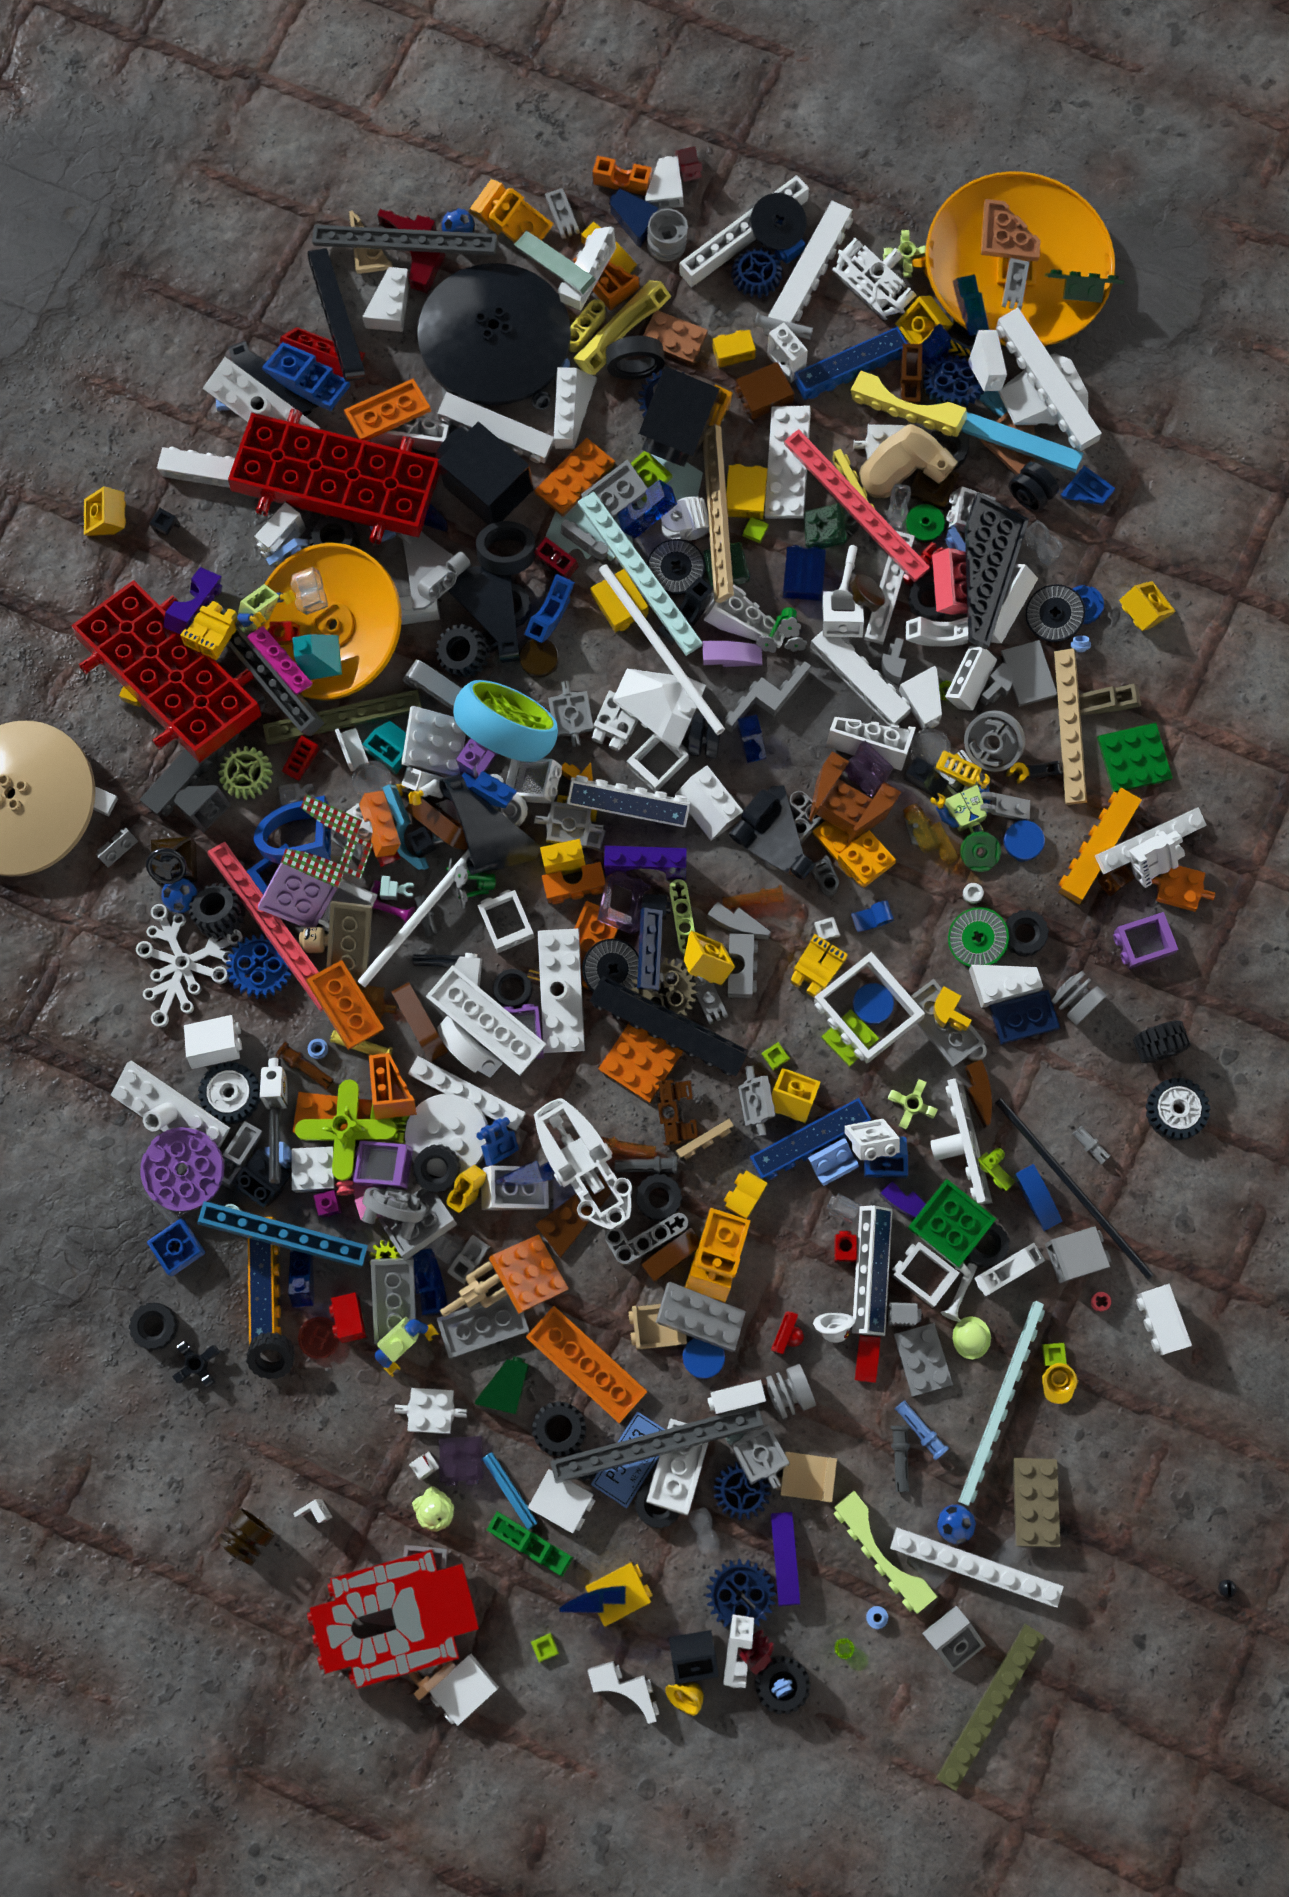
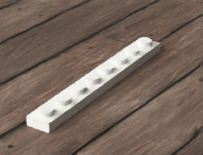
(976, 1567)

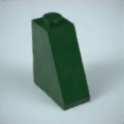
(505, 1387)

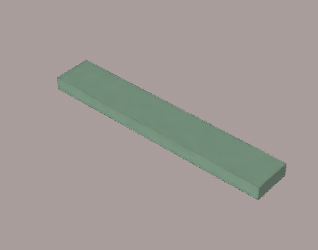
(555, 262)

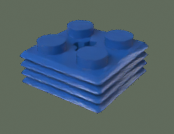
(163, 1245)

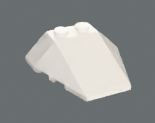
(1023, 400)

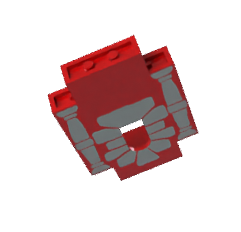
(427, 1611)

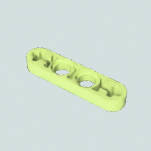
(680, 918)

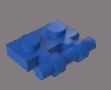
(497, 1147)

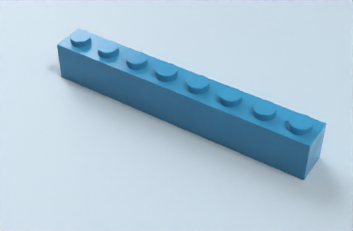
(282, 1234)

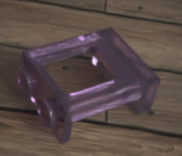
(628, 923)

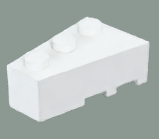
(389, 302)
(1003, 983)

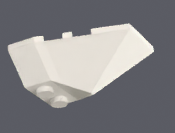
(658, 703)

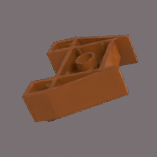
(846, 805)

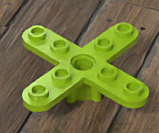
(356, 1130)

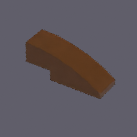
(911, 373)
(980, 1091)
(671, 1255)

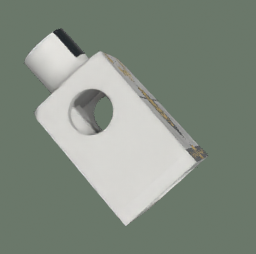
(274, 1085)

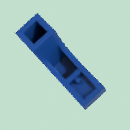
(548, 617)

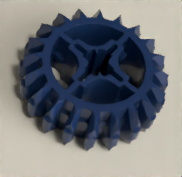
(753, 279)
(758, 1492)

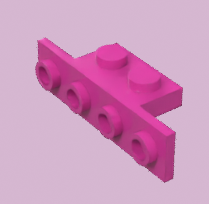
(279, 660)

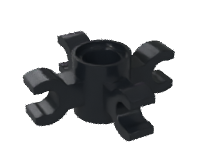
(190, 1356)

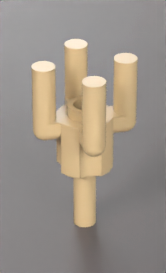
(476, 1292)

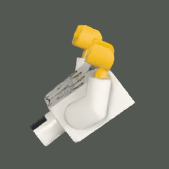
(423, 784)

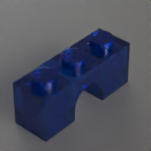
(659, 502)

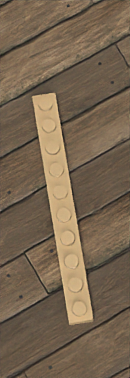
(717, 515)

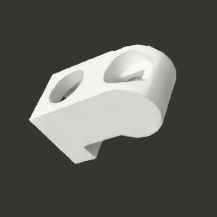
(424, 1466)

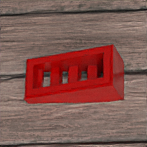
(314, 749)

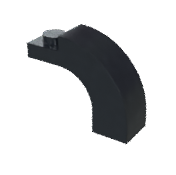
(693, 606)

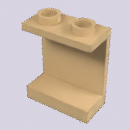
(808, 1477)

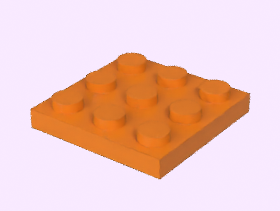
(640, 1062)
(528, 1273)

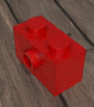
(348, 1318)

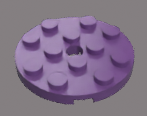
(161, 1165)

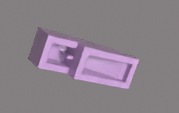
(731, 654)

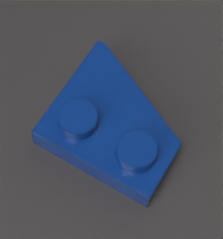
(1088, 488)

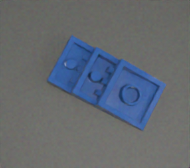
(306, 376)

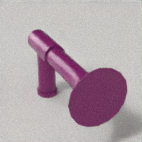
(404, 914)

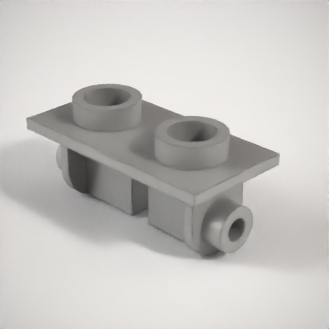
(122, 843)

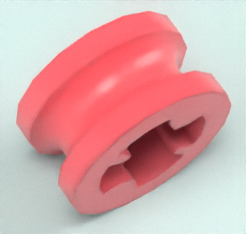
(344, 1188)
(1101, 1308)

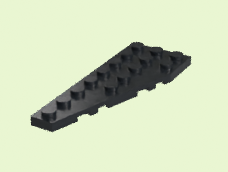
(992, 548)

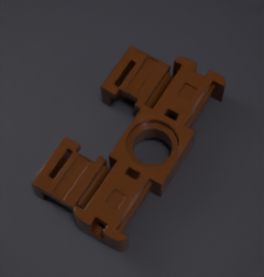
(668, 1094)

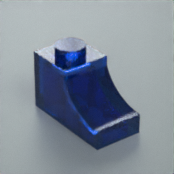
(935, 345)

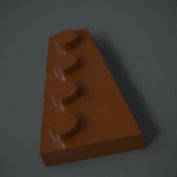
(564, 1224)

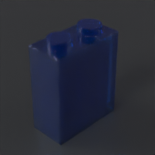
(804, 573)

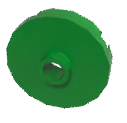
(925, 532)
(989, 856)

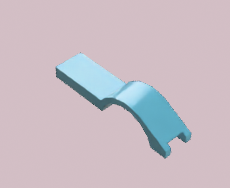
(402, 820)

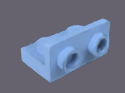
(287, 550)
(833, 1162)

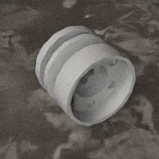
(667, 234)
(1078, 997)
(790, 1391)

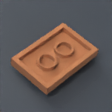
(678, 337)

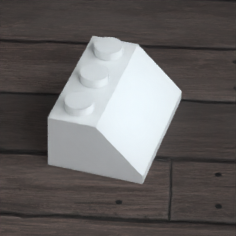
(710, 803)
(1163, 1320)

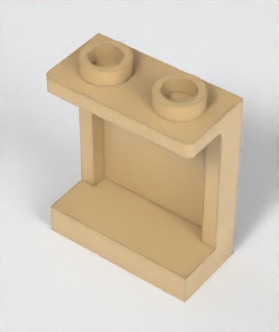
(649, 1333)

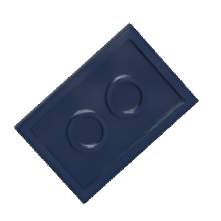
(1024, 1017)

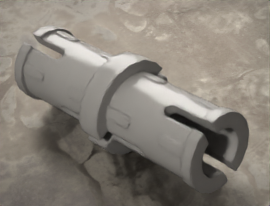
(1091, 1144)

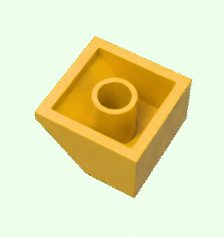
(921, 319)
(104, 512)
(1146, 605)
(707, 958)
(794, 1094)

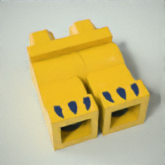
(210, 630)
(813, 971)

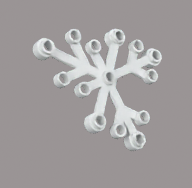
(173, 985)

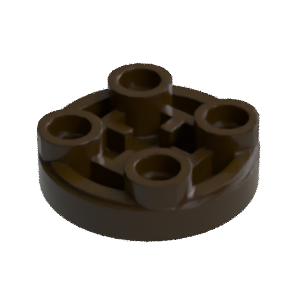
(867, 592)
(539, 658)

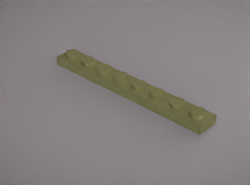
(347, 716)
(990, 1707)

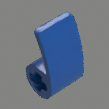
(876, 916)

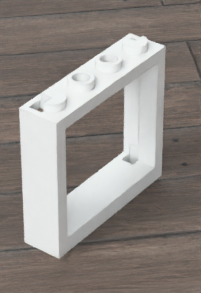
(895, 989)

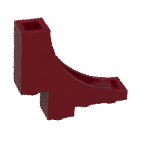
(424, 264)

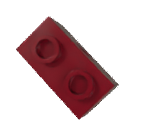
(556, 558)

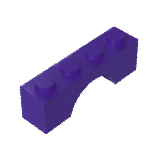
(204, 588)

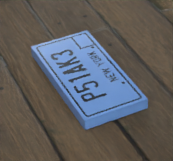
(624, 1481)

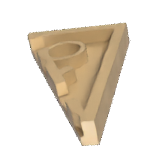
(368, 259)

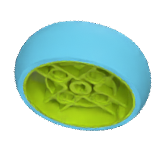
(505, 721)

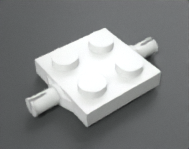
(875, 436)
(430, 1411)

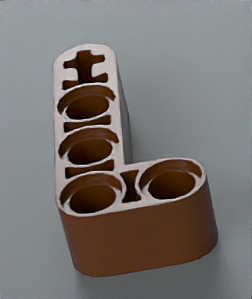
(439, 822)
(419, 1022)

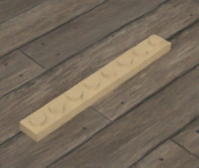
(1070, 727)

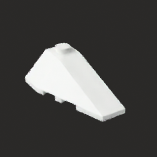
(742, 618)

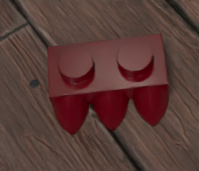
(759, 1654)

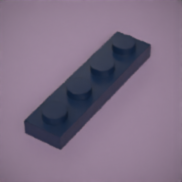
(649, 949)

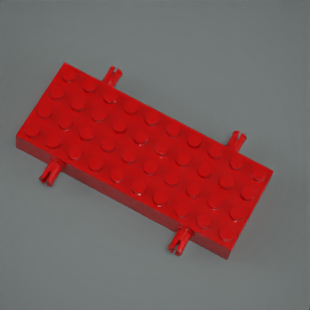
(334, 475)
(173, 682)

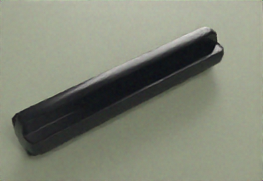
(435, 960)

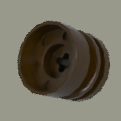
(244, 1538)

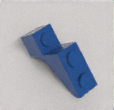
(490, 789)

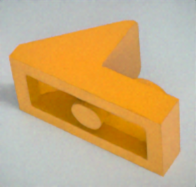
(723, 405)
(571, 771)

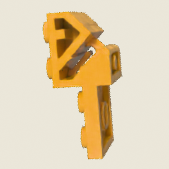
(508, 213)
(861, 859)
(717, 1255)

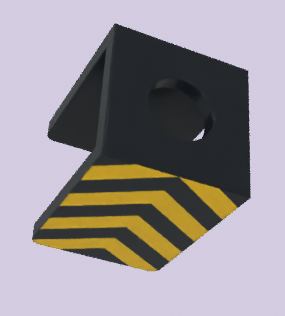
(958, 348)

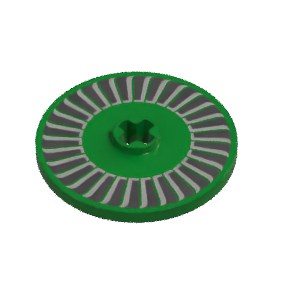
(964, 931)

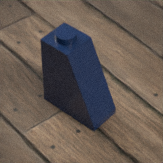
(632, 214)

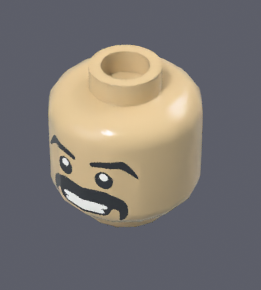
(313, 940)

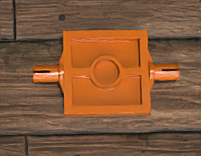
(1182, 888)

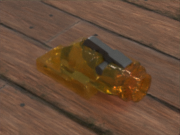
(928, 836)

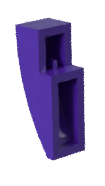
(907, 1205)

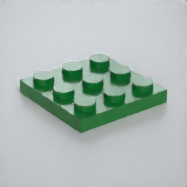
(1134, 757)
(951, 1223)

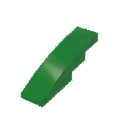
(529, 1543)

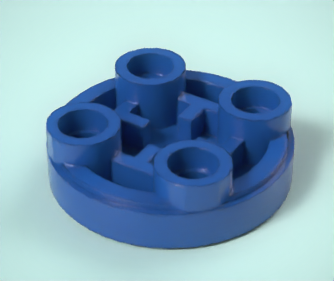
(1024, 840)
(873, 1003)
(703, 1359)

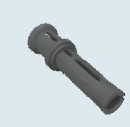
(656, 1165)
(901, 1447)

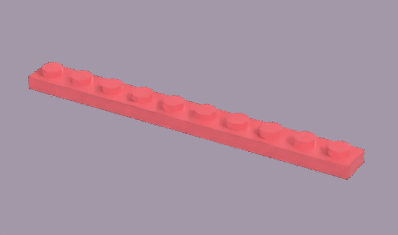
(856, 505)
(271, 925)

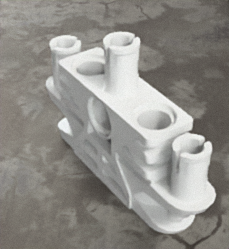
(865, 288)

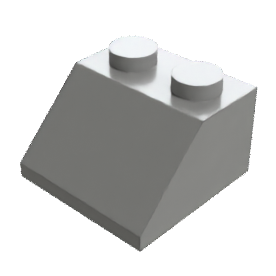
(954, 1639)

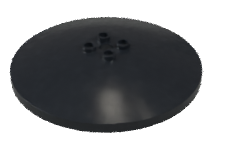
(501, 362)

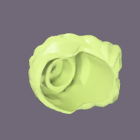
(431, 1506)

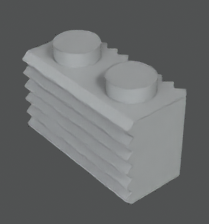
(903, 1314)

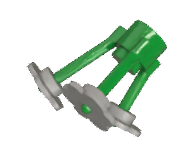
(788, 627)
(484, 881)

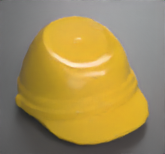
(1059, 1383)
(686, 1697)

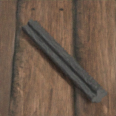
(274, 1144)

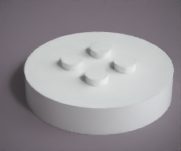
(450, 1122)

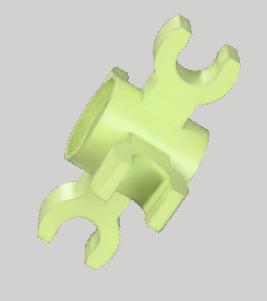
(906, 247)
(897, 1097)

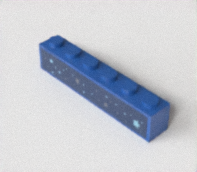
(847, 364)
(807, 1140)

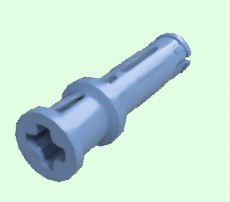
(927, 1437)

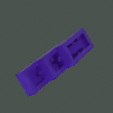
(785, 1559)

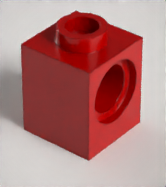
(290, 630)
(842, 1256)

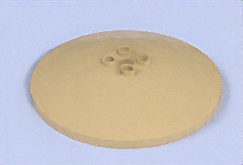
(50, 797)

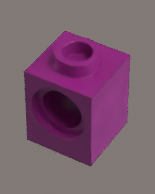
(327, 1204)

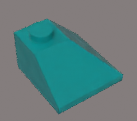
(318, 655)

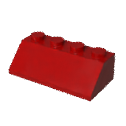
(315, 345)

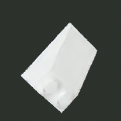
(511, 1197)

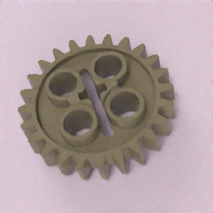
(682, 986)

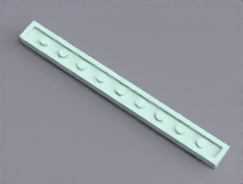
(640, 573)
(999, 1412)

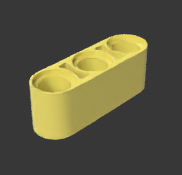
(588, 317)

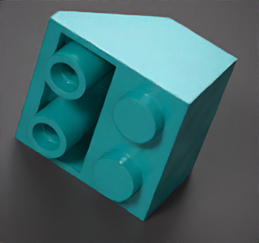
(386, 746)

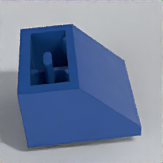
(889, 1166)

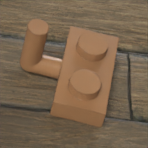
(427, 1684)

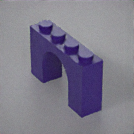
(668, 860)

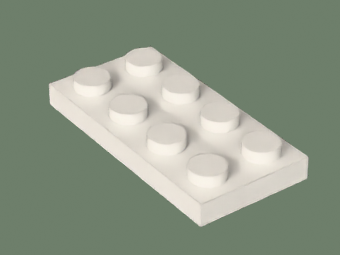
(676, 1477)

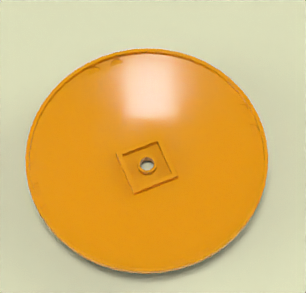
(1069, 237)

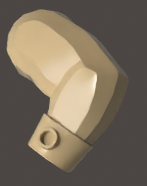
(900, 457)

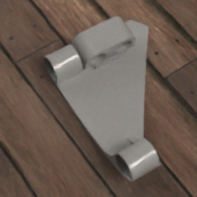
(430, 569)

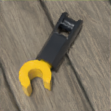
(1035, 770)

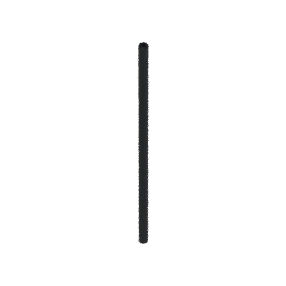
(1074, 1189)

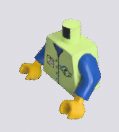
(259, 605)
(963, 809)
(400, 1340)

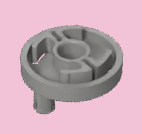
(1010, 747)
(394, 1205)

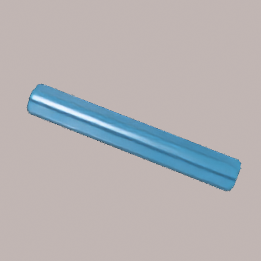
(510, 1490)

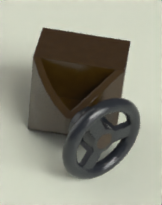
(172, 860)

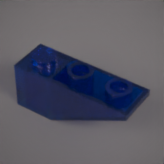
(301, 1279)

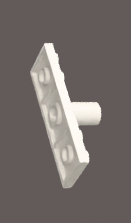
(243, 392)
(564, 1013)
(162, 1105)
(963, 1143)

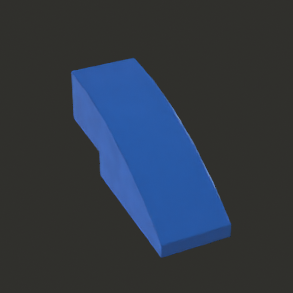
(1038, 1197)

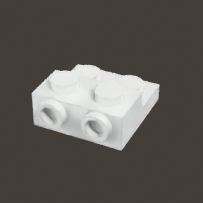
(961, 505)
(873, 1139)

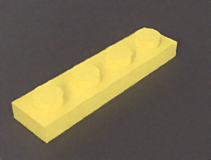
(842, 464)

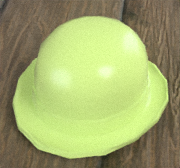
(971, 1337)

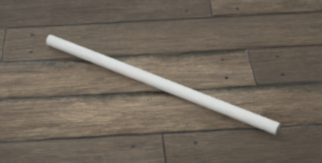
(662, 650)
(413, 922)

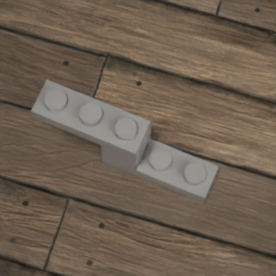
(767, 696)

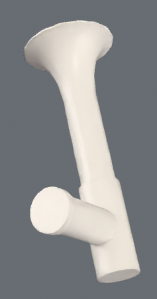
(843, 592)
(968, 1273)

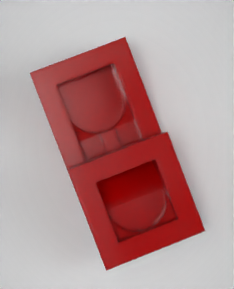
(867, 1358)

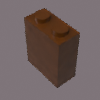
(763, 390)

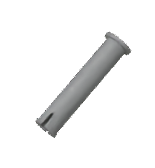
(771, 323)

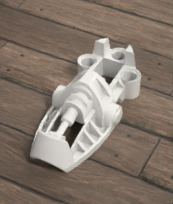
(581, 1162)

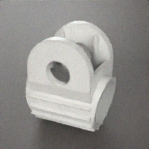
(690, 518)

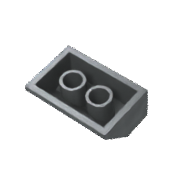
(202, 805)

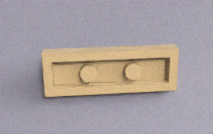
(705, 1140)

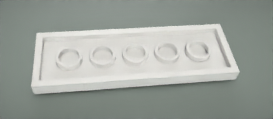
(785, 472)
(486, 1020)

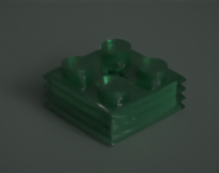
(827, 517)
(739, 565)

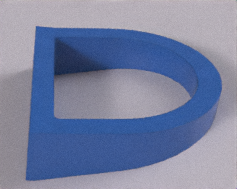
(286, 814)

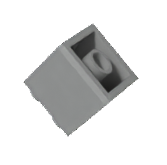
(1077, 1254)

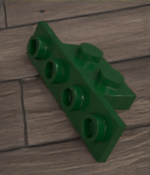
(1082, 287)

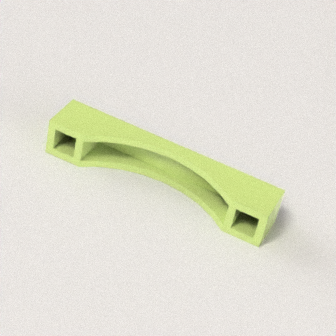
(913, 1589)

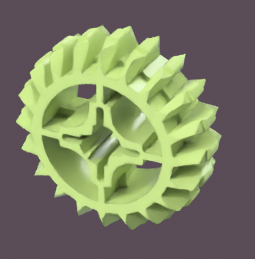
(252, 768)

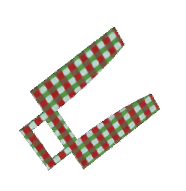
(323, 868)

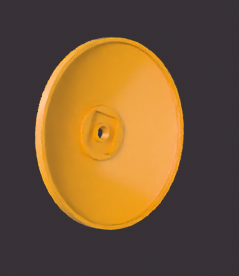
(358, 598)

